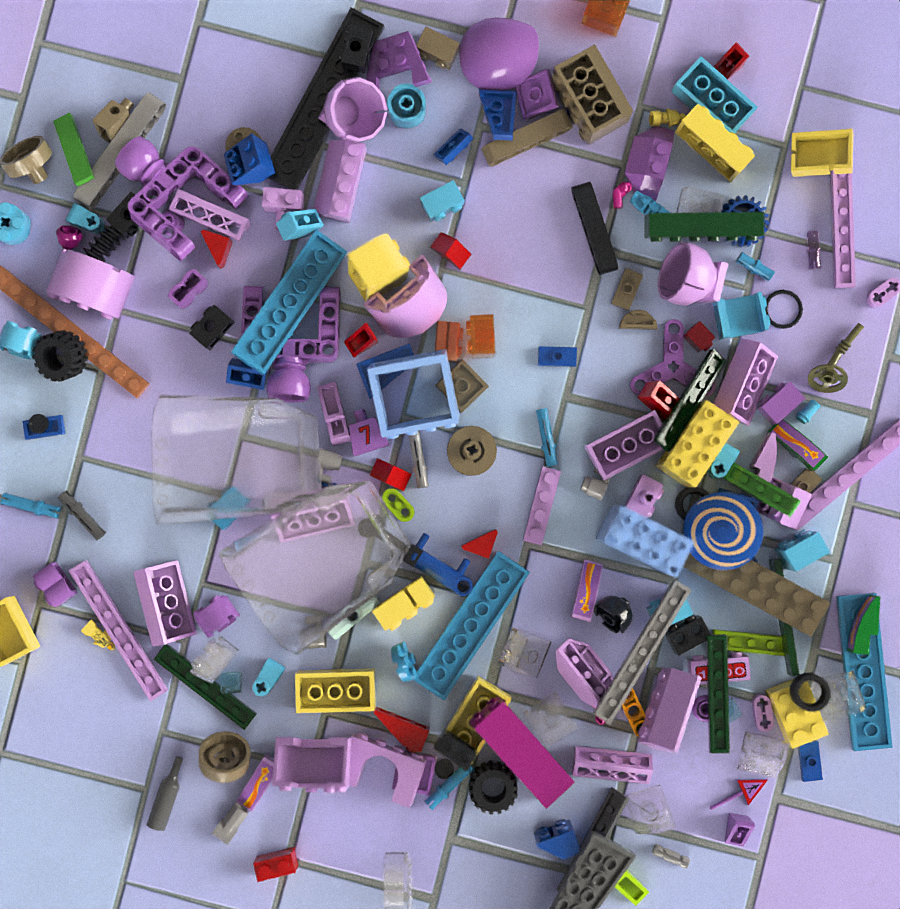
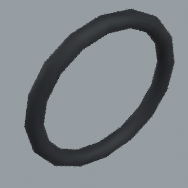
(799, 305)

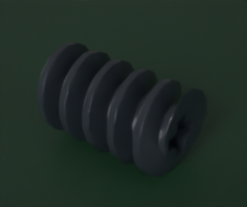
(104, 243)

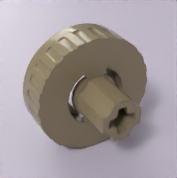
(27, 159)
(480, 440)
(224, 766)

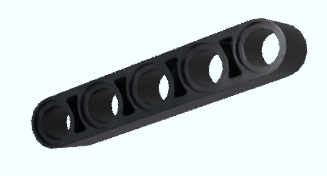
(594, 228)

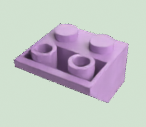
(774, 514)

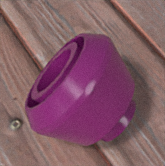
(69, 237)

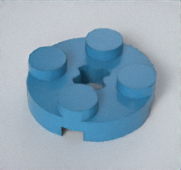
(404, 661)

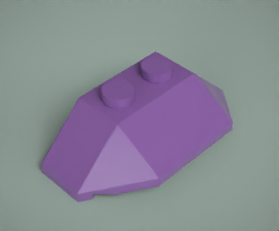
(649, 160)

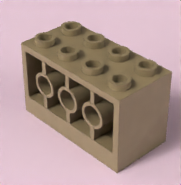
(591, 95)

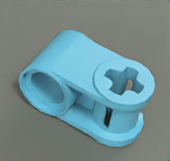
(84, 218)
(724, 460)
(269, 675)

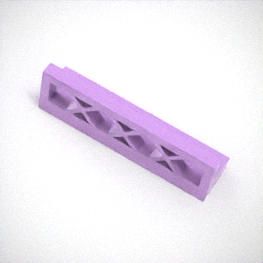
(211, 210)
(613, 762)

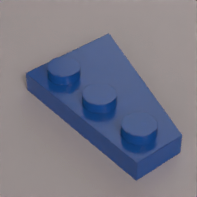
(499, 112)
(385, 378)

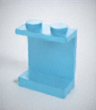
(741, 316)

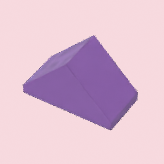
(738, 829)

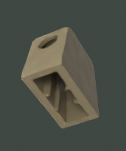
(112, 118)

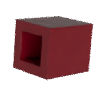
(699, 337)

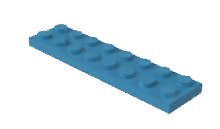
(289, 302)
(471, 625)
(871, 727)

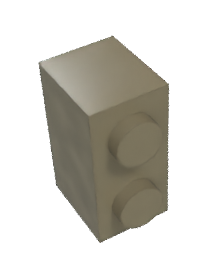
(437, 48)

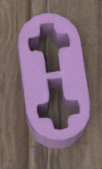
(882, 289)
(767, 712)

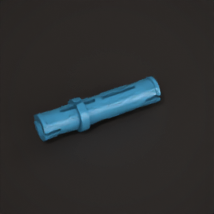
(551, 460)
(39, 507)
(450, 784)

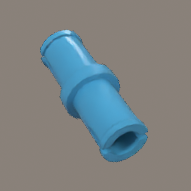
(755, 266)

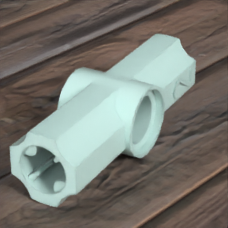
(347, 623)

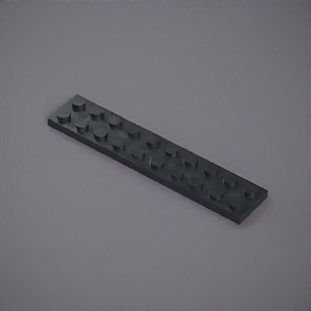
(305, 131)

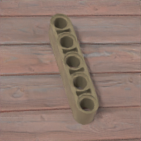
(527, 137)

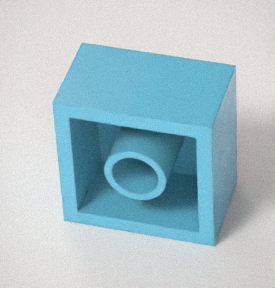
(801, 550)

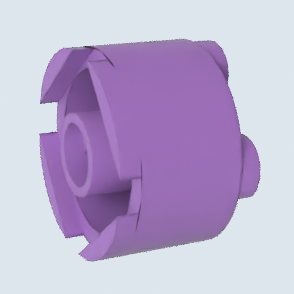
(216, 615)

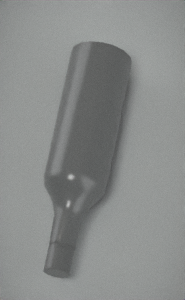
(165, 798)

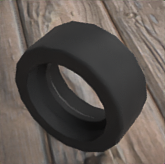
(681, 496)
(821, 702)

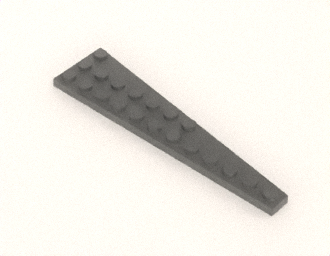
(593, 873)

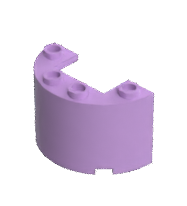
(89, 284)
(414, 306)
(312, 764)

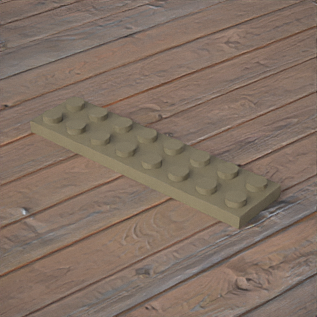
(767, 592)

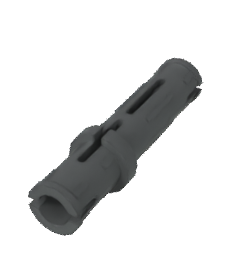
(79, 512)

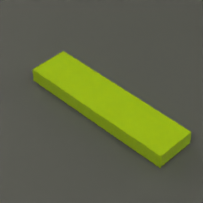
(752, 642)

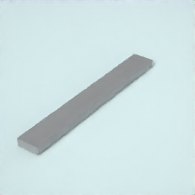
(641, 651)

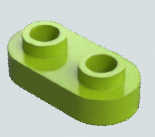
(399, 504)

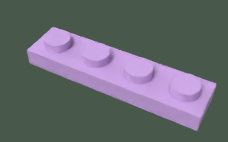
(541, 505)

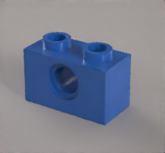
(244, 375)

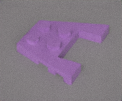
(395, 56)

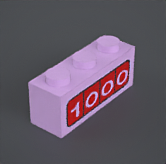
(737, 667)

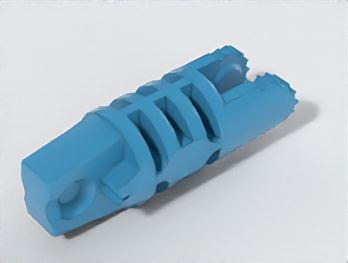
(646, 204)

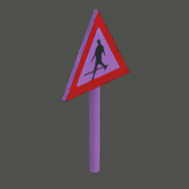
(749, 789)

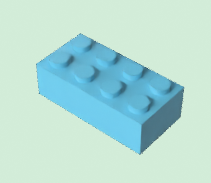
(710, 89)

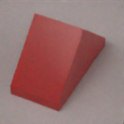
(732, 61)
(218, 246)
(451, 250)
(361, 340)
(390, 474)
(481, 545)

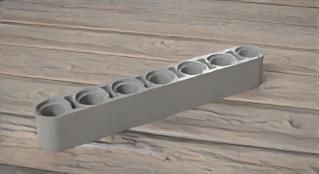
(104, 170)

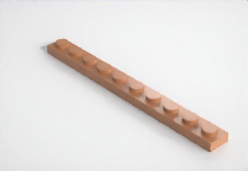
(57, 322)

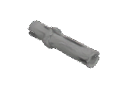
(418, 461)

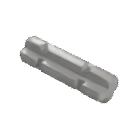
(670, 856)

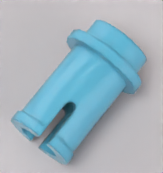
(807, 412)

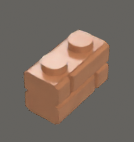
(448, 337)

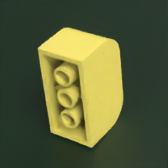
(377, 267)

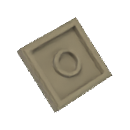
(466, 383)

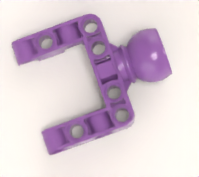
(142, 163)
(288, 379)

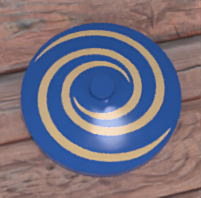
(724, 530)

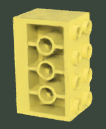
(698, 445)

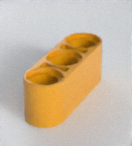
(636, 718)

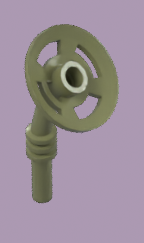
(826, 371)

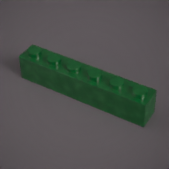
(703, 225)

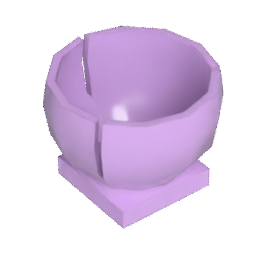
(353, 109)
(690, 276)

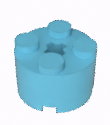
(410, 95)
(19, 224)
(18, 340)

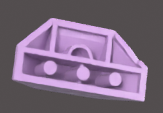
(583, 671)

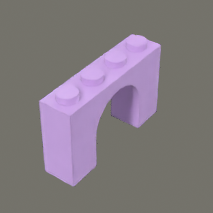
(409, 766)

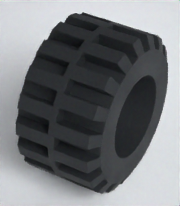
(48, 362)
(498, 802)

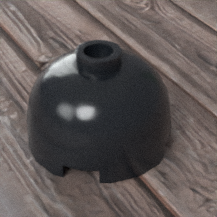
(615, 613)

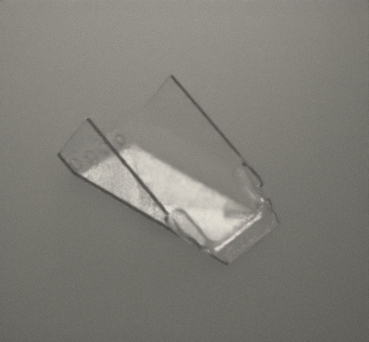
(230, 457)
(317, 562)

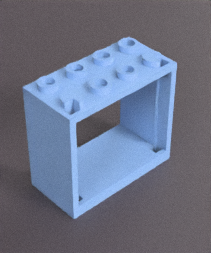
(413, 361)
(644, 540)

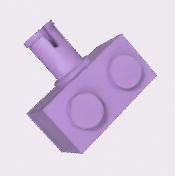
(282, 201)
(644, 496)

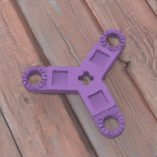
(671, 353)

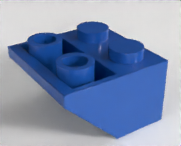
(249, 161)
(558, 839)

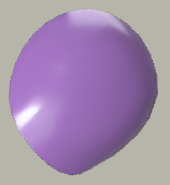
(498, 53)

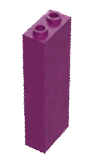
(521, 751)

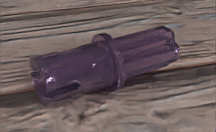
(813, 250)

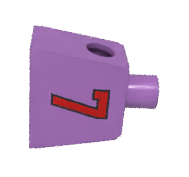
(366, 434)

